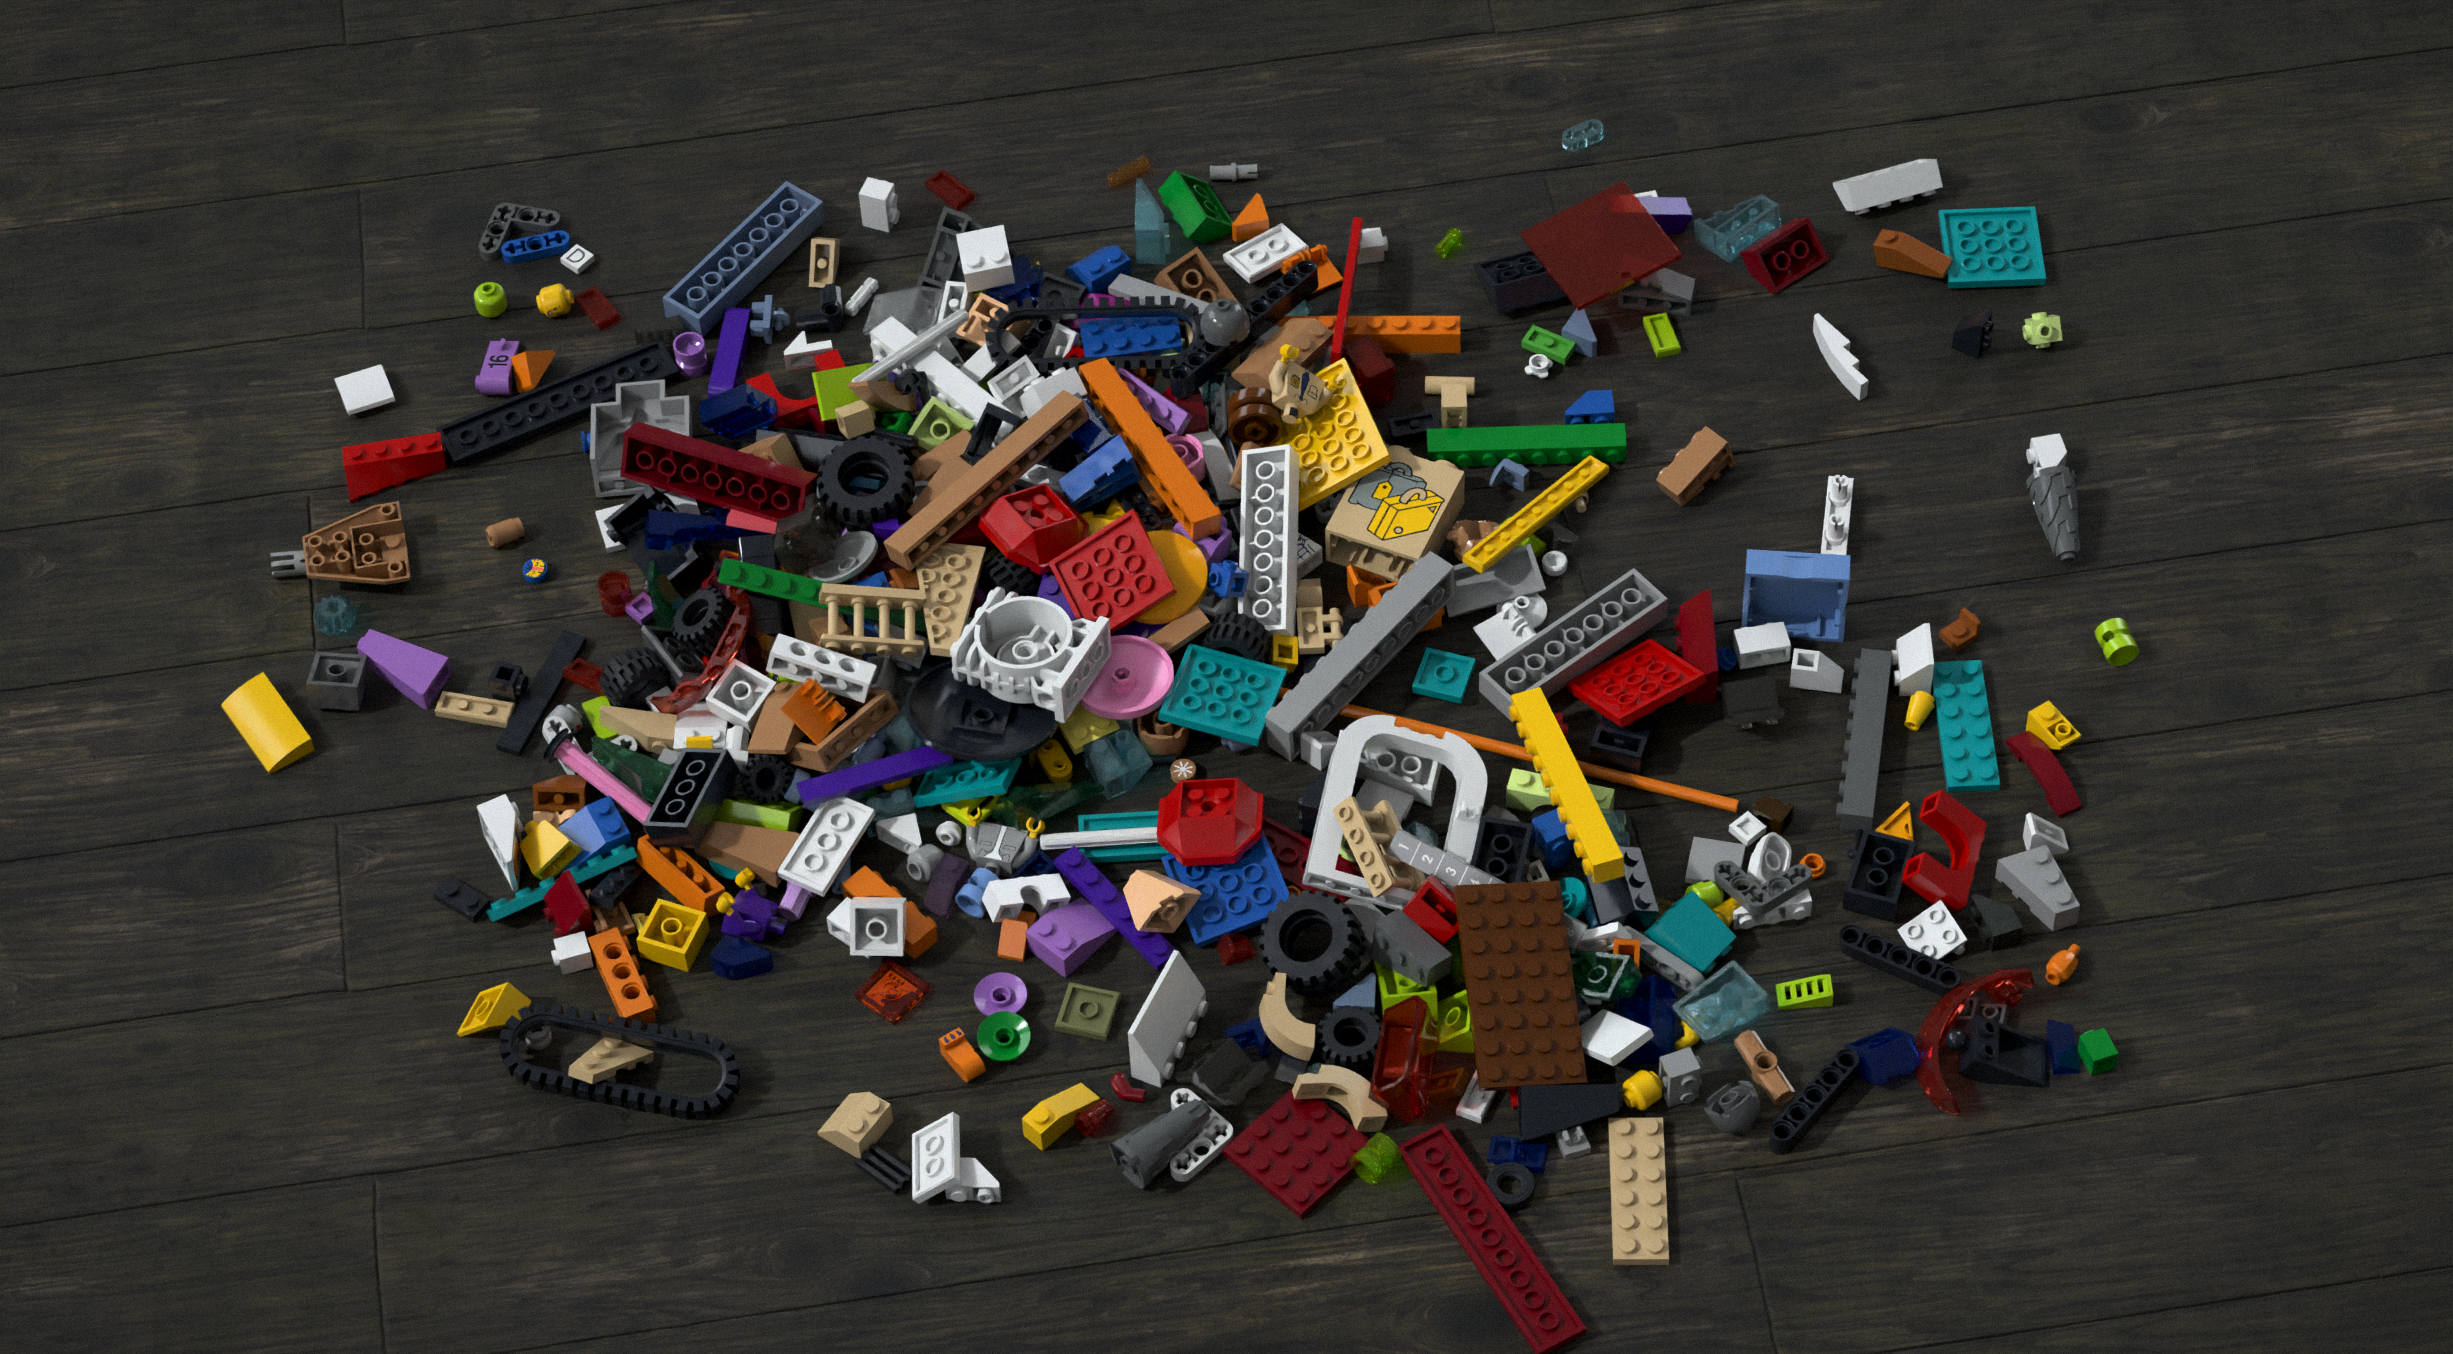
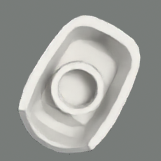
(1769, 858)

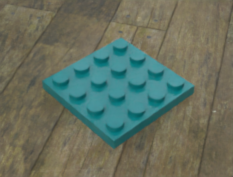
(1992, 247)
(1222, 694)

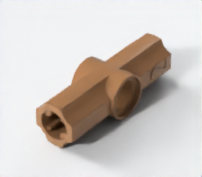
(1770, 1079)

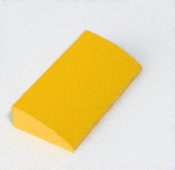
(267, 724)

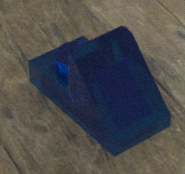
(1249, 1033)

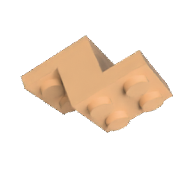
(979, 316)

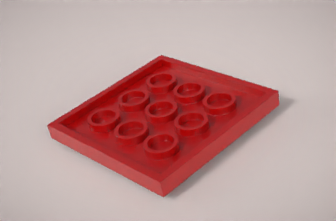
(1114, 573)
(1636, 682)

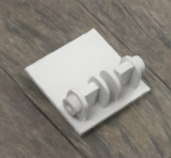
(1504, 631)
(1934, 933)

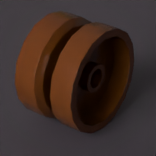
(1253, 417)

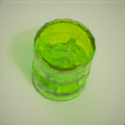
(1376, 1157)

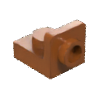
(1962, 631)

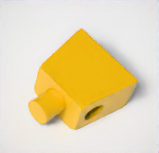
(547, 849)

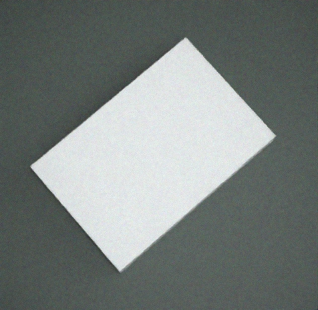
(1264, 253)
(1612, 1037)
(935, 1157)

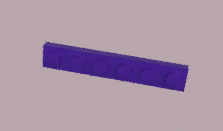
(1112, 906)

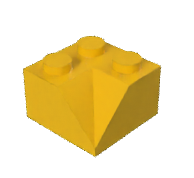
(673, 935)

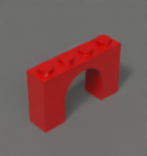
(795, 412)
(1964, 837)

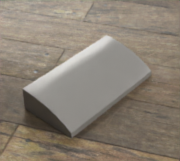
(1506, 580)

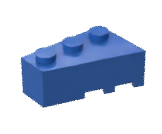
(1100, 475)

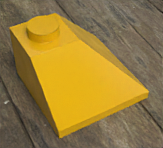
(493, 1009)

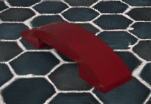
(2047, 771)

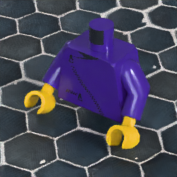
(749, 913)

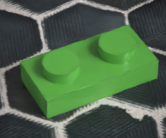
(1548, 344)

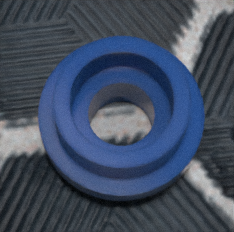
(1726, 658)

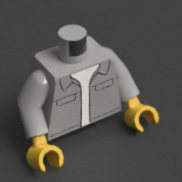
(999, 846)

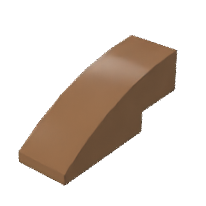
(884, 396)

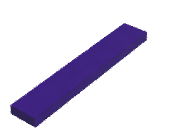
(871, 775)

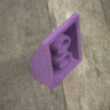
(1069, 935)

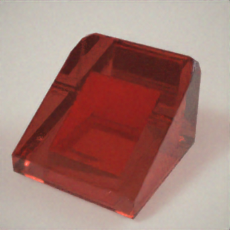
(1234, 948)

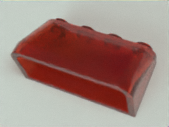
(1405, 1059)

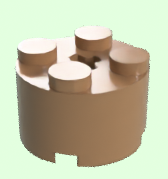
(1161, 736)

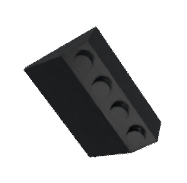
(1517, 282)

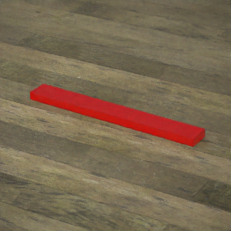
(1347, 290)

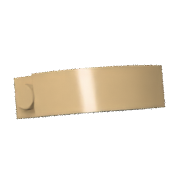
(1348, 1090)

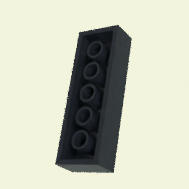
(814, 446)

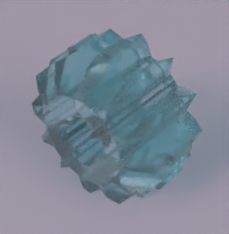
(334, 614)

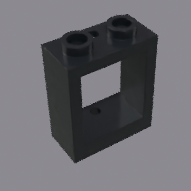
(987, 430)

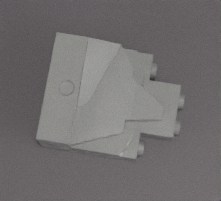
(634, 403)

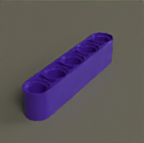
(730, 350)

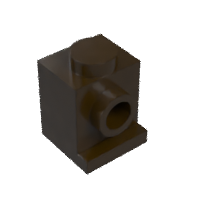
(1773, 814)

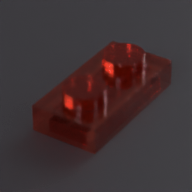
(584, 674)

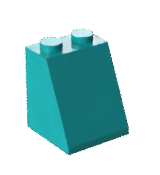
(1692, 933)

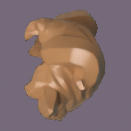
(1468, 534)

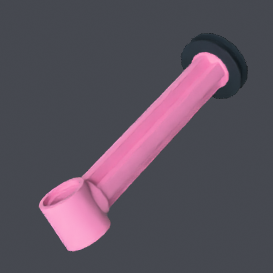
(595, 774)

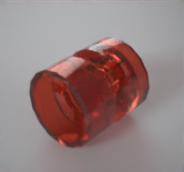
(615, 592)

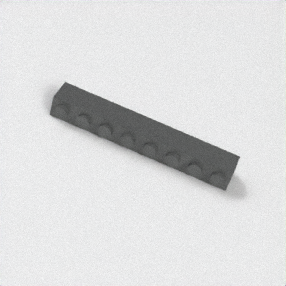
(1865, 741)

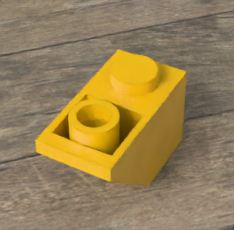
(2051, 726)

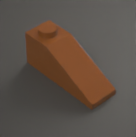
(1908, 254)

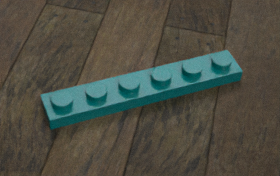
(528, 897)

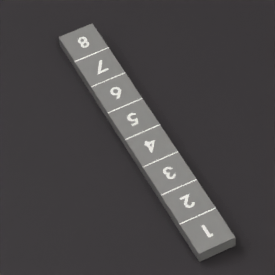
(1457, 872)

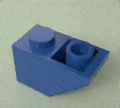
(1592, 408)

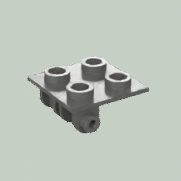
(1218, 410)

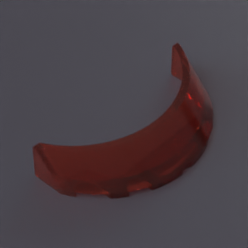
(727, 649)
(1940, 1021)

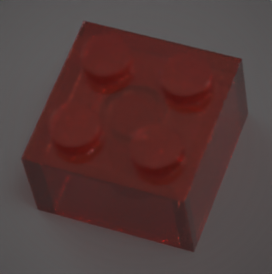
(1371, 370)

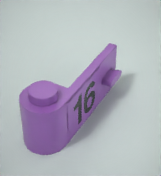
(497, 368)

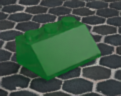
(1195, 207)

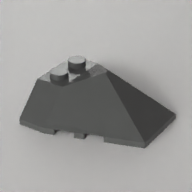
(944, 257)

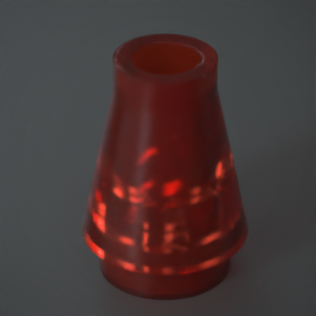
(1091, 1118)

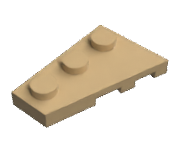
(607, 1058)

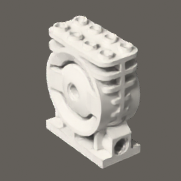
(1023, 639)

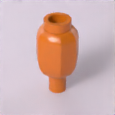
(2062, 965)

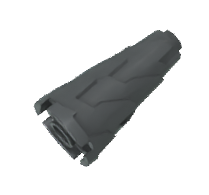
(2056, 508)
(1151, 1146)

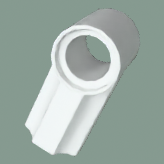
(737, 743)

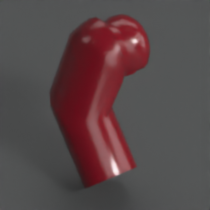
(1124, 1090)

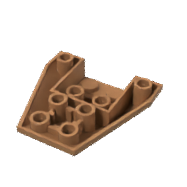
(360, 548)

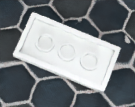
(826, 844)

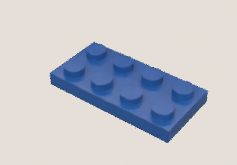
(1131, 336)

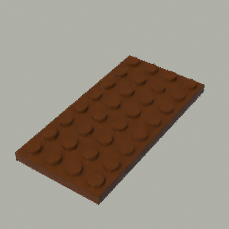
(1519, 985)

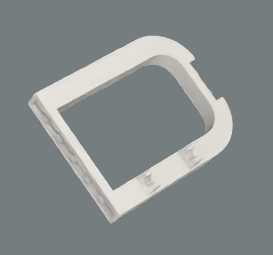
(1339, 784)

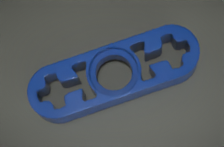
(541, 239)

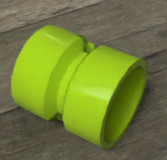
(2116, 642)

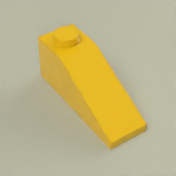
(1056, 1115)

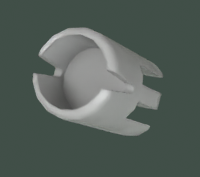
(298, 562)

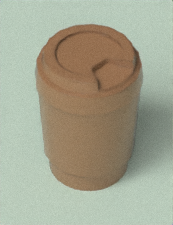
(504, 532)

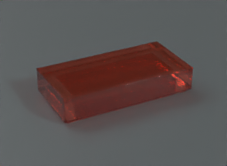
(949, 190)
(597, 308)

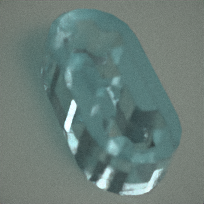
(1582, 135)

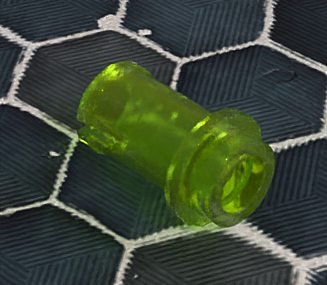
(1452, 238)

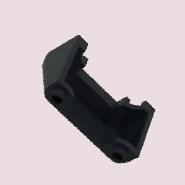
(681, 564)

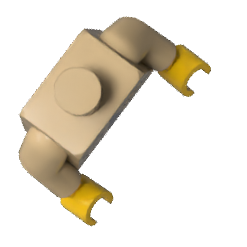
(1297, 389)

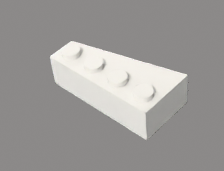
(1401, 771)

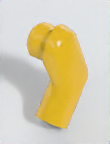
(1689, 1038)

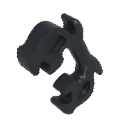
(910, 381)

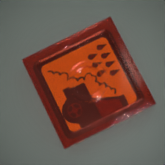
(891, 992)

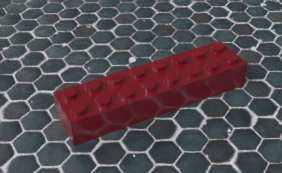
(714, 473)

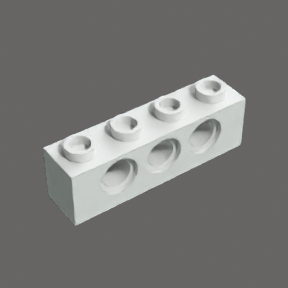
(832, 669)

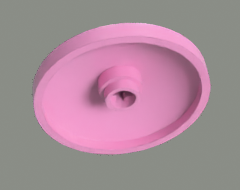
(1131, 681)

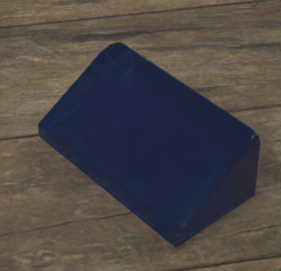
(2062, 1048)

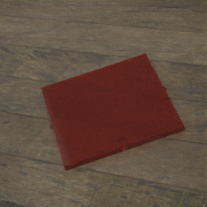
(1601, 245)

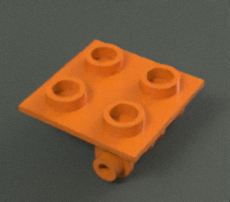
(1327, 272)
(813, 710)

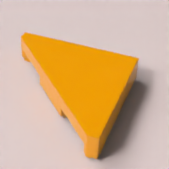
(1899, 823)

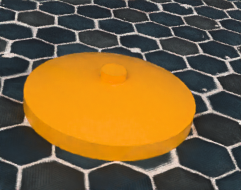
(1187, 571)

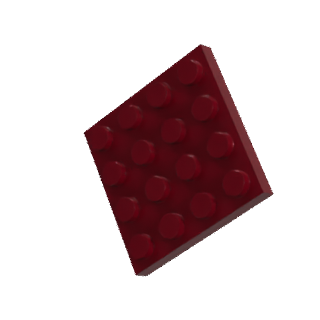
(1297, 1151)

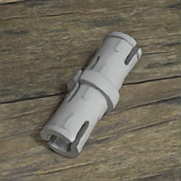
(1233, 172)

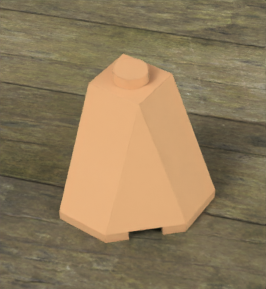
(1158, 901)

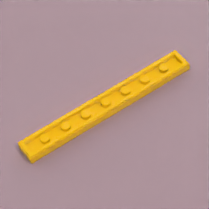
(1535, 514)

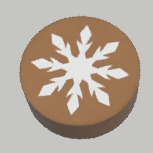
(1182, 770)

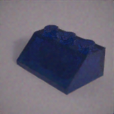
(1652, 1009)

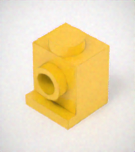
(1284, 652)

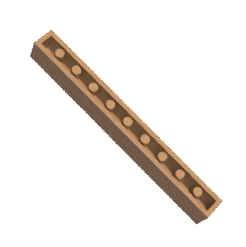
(986, 480)

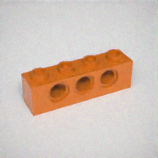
(604, 949)

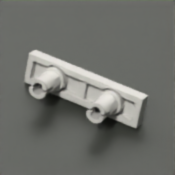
(1837, 515)

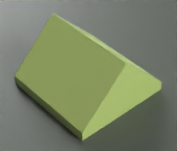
(937, 424)

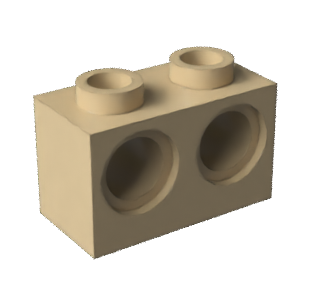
(1453, 405)

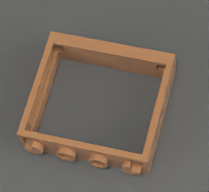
(873, 715)

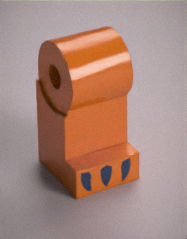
(961, 1055)

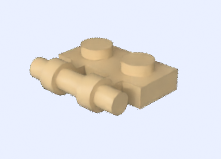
(1310, 629)

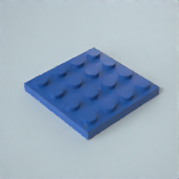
(1232, 894)

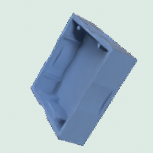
(1799, 589)

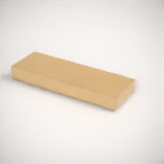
(475, 709)

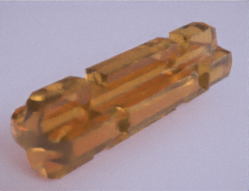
(1128, 171)

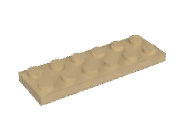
(1638, 1191)

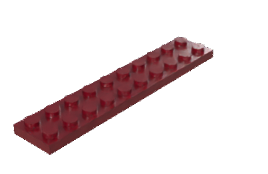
(1491, 1240)

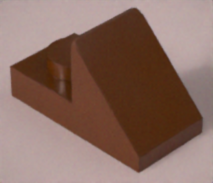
(1449, 1088)

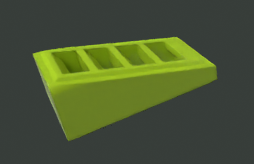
(1814, 983)

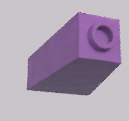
(405, 666)

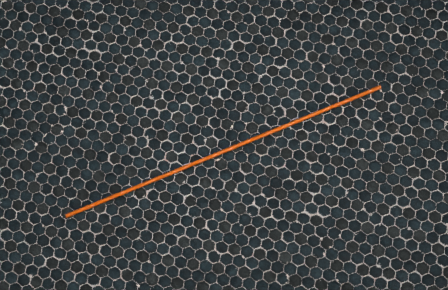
(1520, 753)

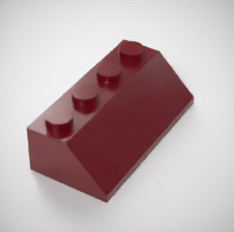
(1698, 643)

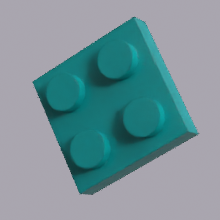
(1443, 675)

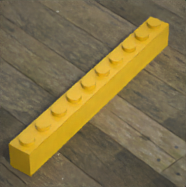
(1566, 786)

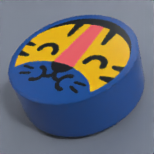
(535, 570)

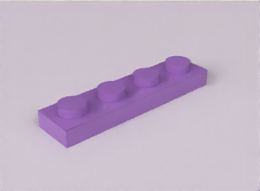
(1160, 408)

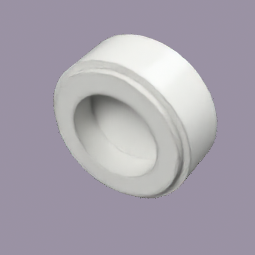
(1554, 563)

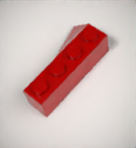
(391, 463)

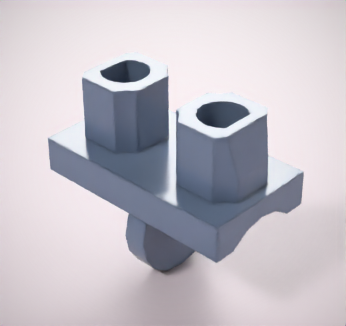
(770, 317)

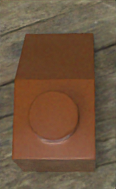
(561, 793)

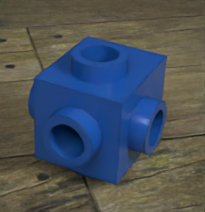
(1228, 579)

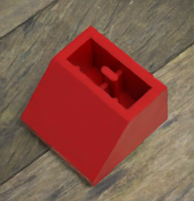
(1434, 909)

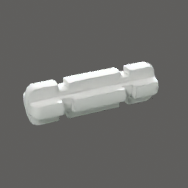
(861, 296)

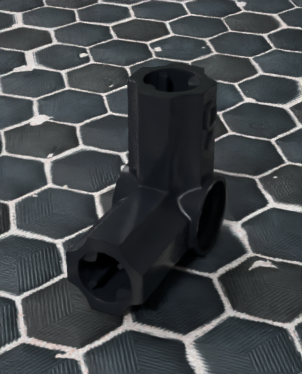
(828, 316)

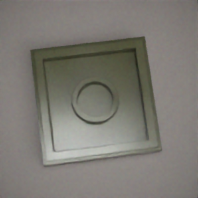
(1088, 1011)

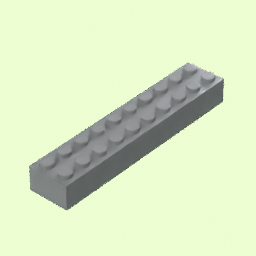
(1360, 654)

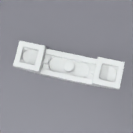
(1217, 467)

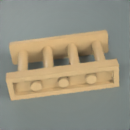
(874, 597)
(1365, 848)

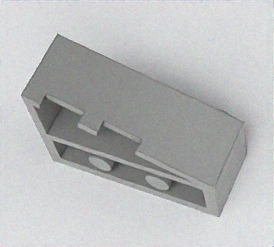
(2041, 885)

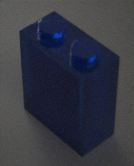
(738, 411)

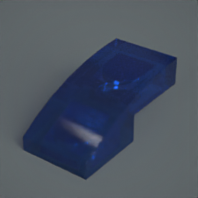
(1510, 1149)

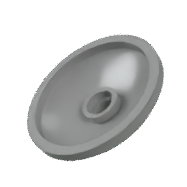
(852, 557)

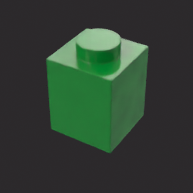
(2097, 1051)

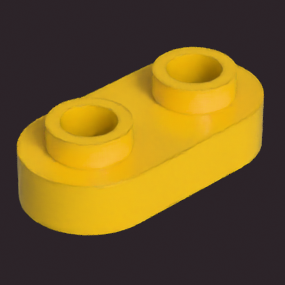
(1052, 758)

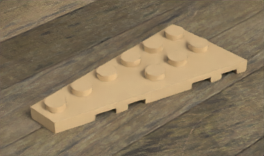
(949, 585)

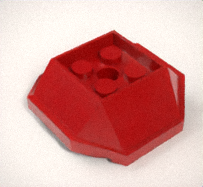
(1033, 526)
(1210, 821)

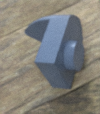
(1510, 473)

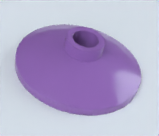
(997, 987)

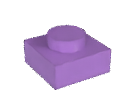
(640, 608)

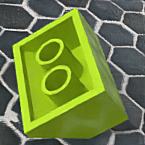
(748, 811)

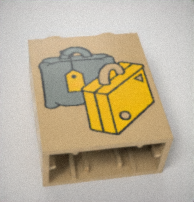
(1395, 514)

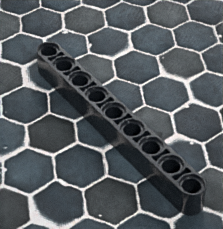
(1262, 313)

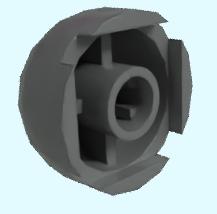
(1224, 322)
(1734, 1107)

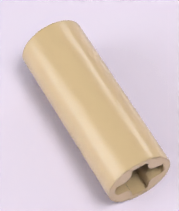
(1433, 384)

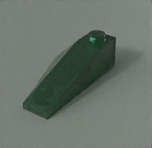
(663, 596)
(1604, 975)

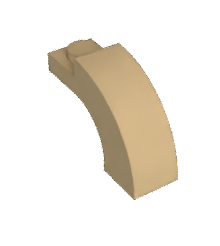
(1281, 1026)

